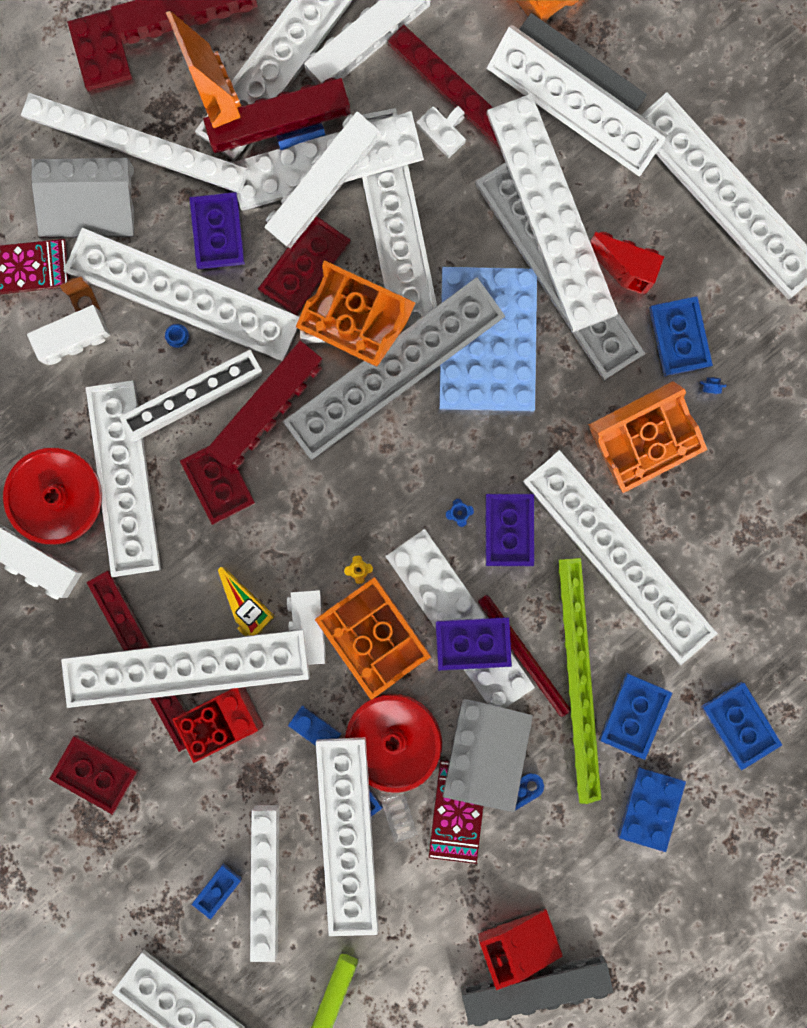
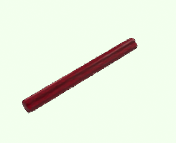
(528, 661)

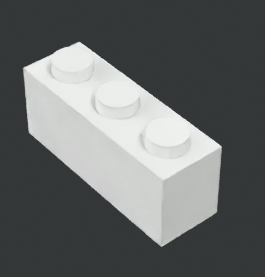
(68, 335)
(305, 608)

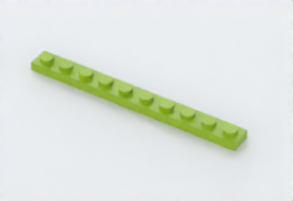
(579, 680)

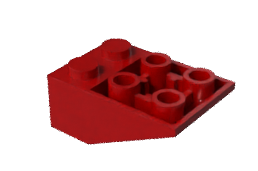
(628, 264)
(218, 723)
(519, 948)

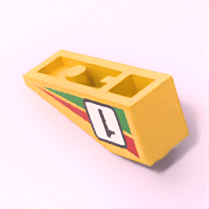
(246, 608)

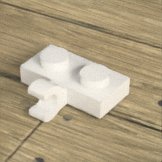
(442, 130)

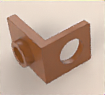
(78, 288)

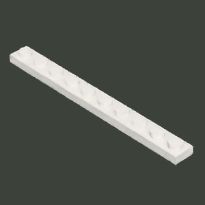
(135, 143)

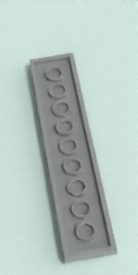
(606, 343)
(408, 360)

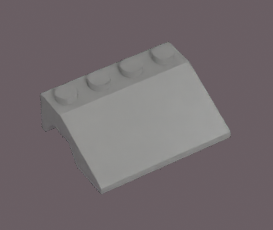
(83, 195)
(487, 755)

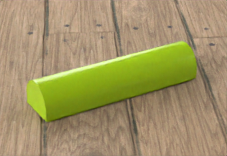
(335, 992)

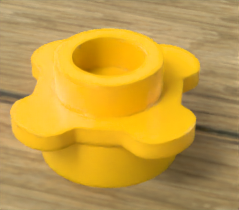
(358, 576)

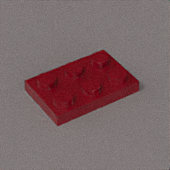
(99, 50)
(217, 489)
(93, 774)

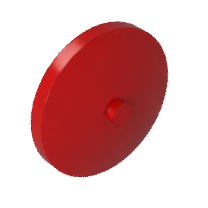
(52, 496)
(400, 741)

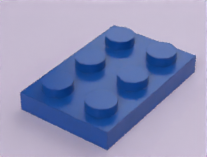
(680, 336)
(635, 716)
(741, 725)
(651, 809)

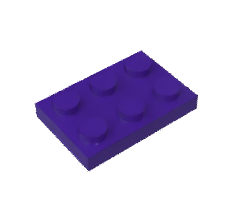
(217, 230)
(509, 529)
(473, 643)

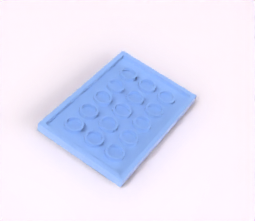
(500, 364)

